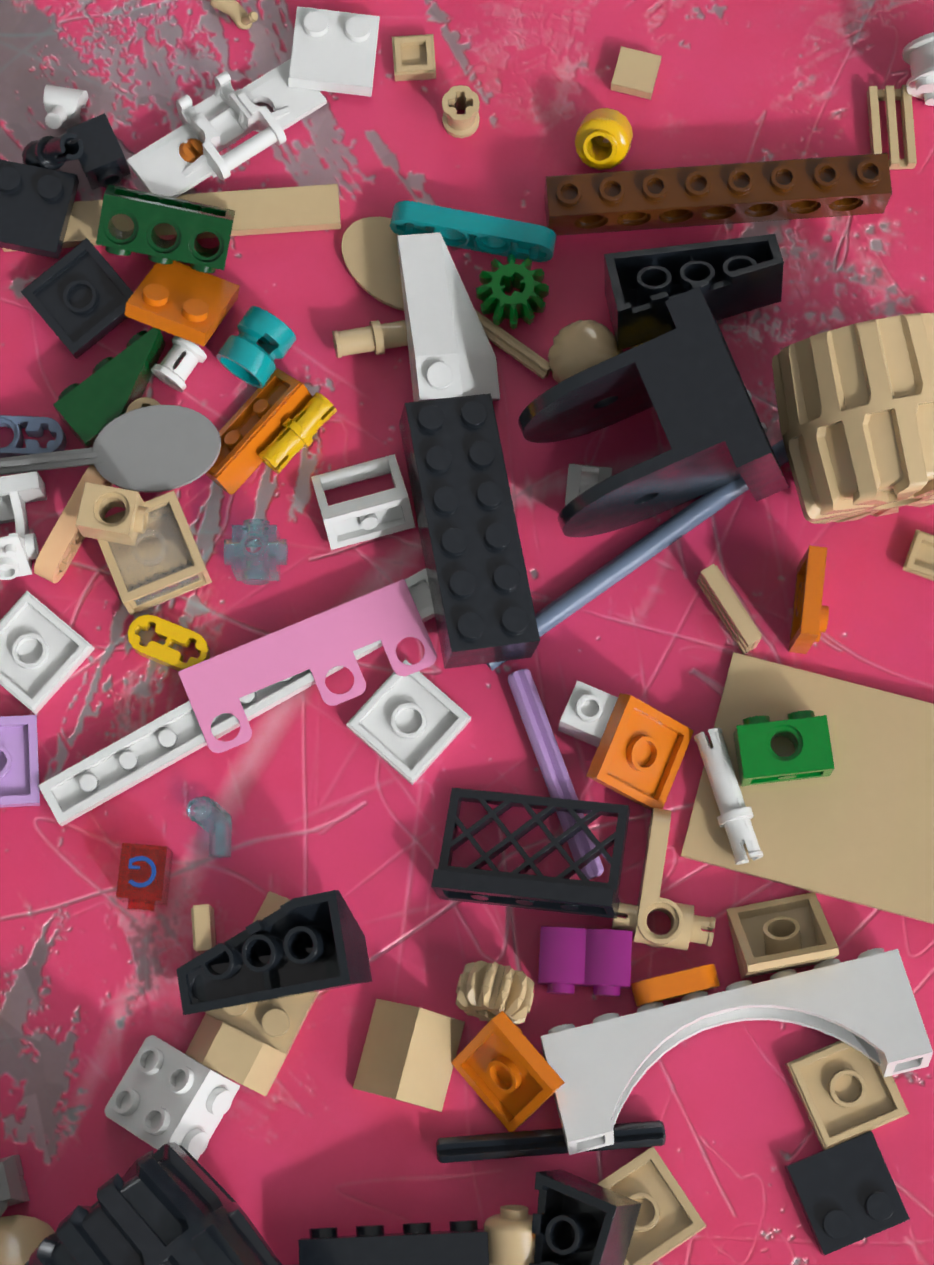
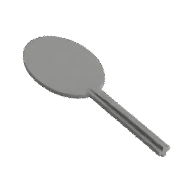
(139, 451)

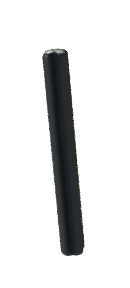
(541, 1142)

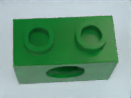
(762, 765)

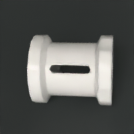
(176, 377)

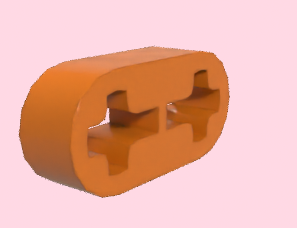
(675, 985)

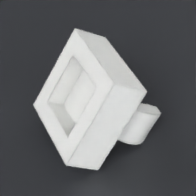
(582, 478)

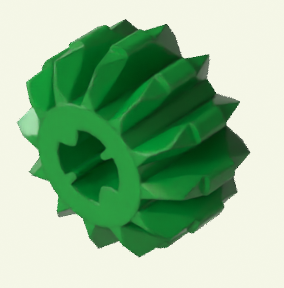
(504, 279)

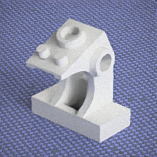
(19, 547)

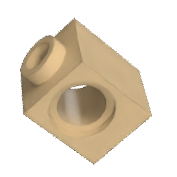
(98, 501)

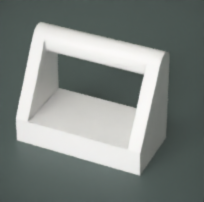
(367, 515)

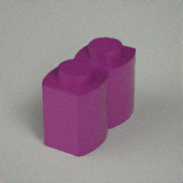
(585, 959)

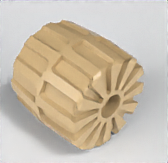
(860, 417)

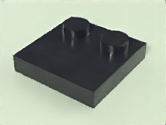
(35, 208)
(80, 298)
(846, 1193)

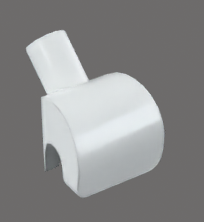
(63, 106)

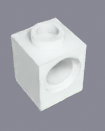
(587, 713)

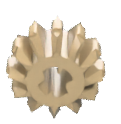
(492, 988)

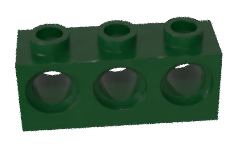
(151, 209)

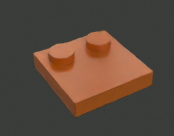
(182, 301)
(809, 614)
(640, 752)
(507, 1072)

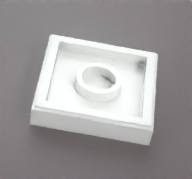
(37, 652)
(408, 723)

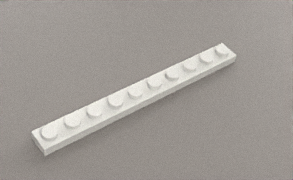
(177, 736)

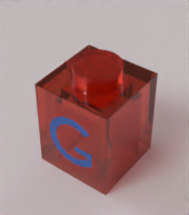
(144, 876)

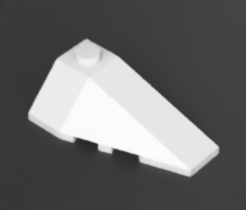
(443, 330)

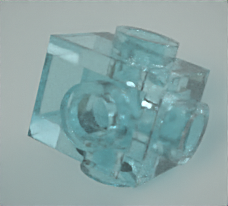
(260, 566)

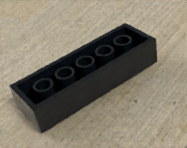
(468, 531)

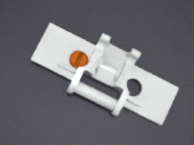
(219, 121)

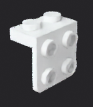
(170, 1098)

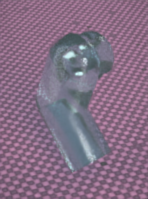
(215, 821)

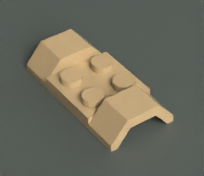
(253, 1038)

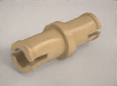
(370, 338)

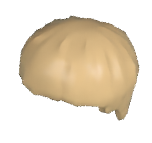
(580, 347)

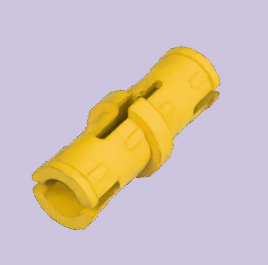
(297, 432)

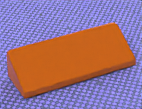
(255, 428)

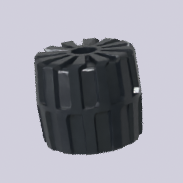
(158, 1215)

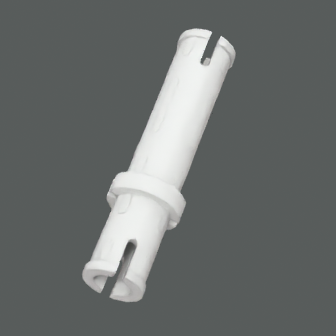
(728, 796)

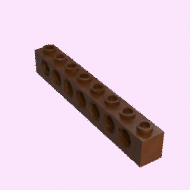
(717, 194)

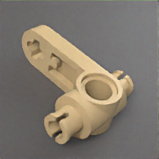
(684, 924)

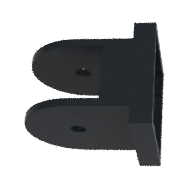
(699, 405)

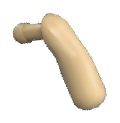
(236, 12)

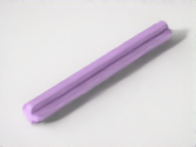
(550, 762)

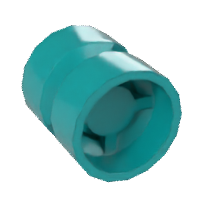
(252, 361)

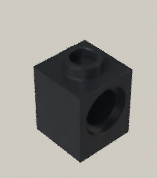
(102, 155)

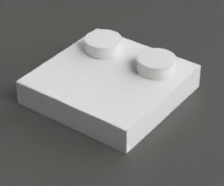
(334, 51)

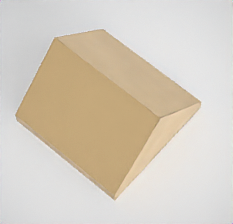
(780, 935)
(409, 1054)

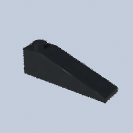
(292, 952)

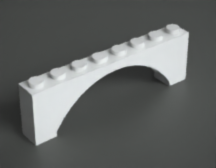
(856, 1001)

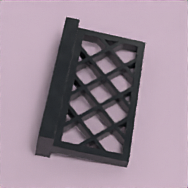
(527, 890)

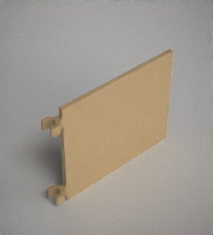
(841, 835)

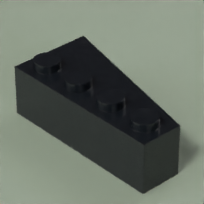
(730, 272)
(580, 1221)
(415, 1246)

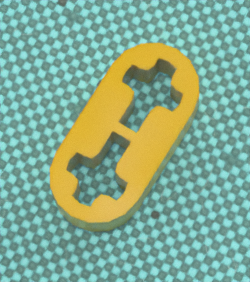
(173, 635)

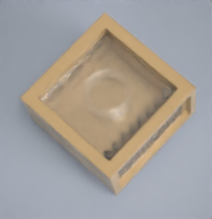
(161, 562)

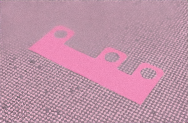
(310, 644)

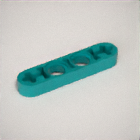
(475, 231)

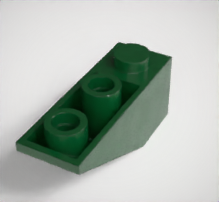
(111, 387)

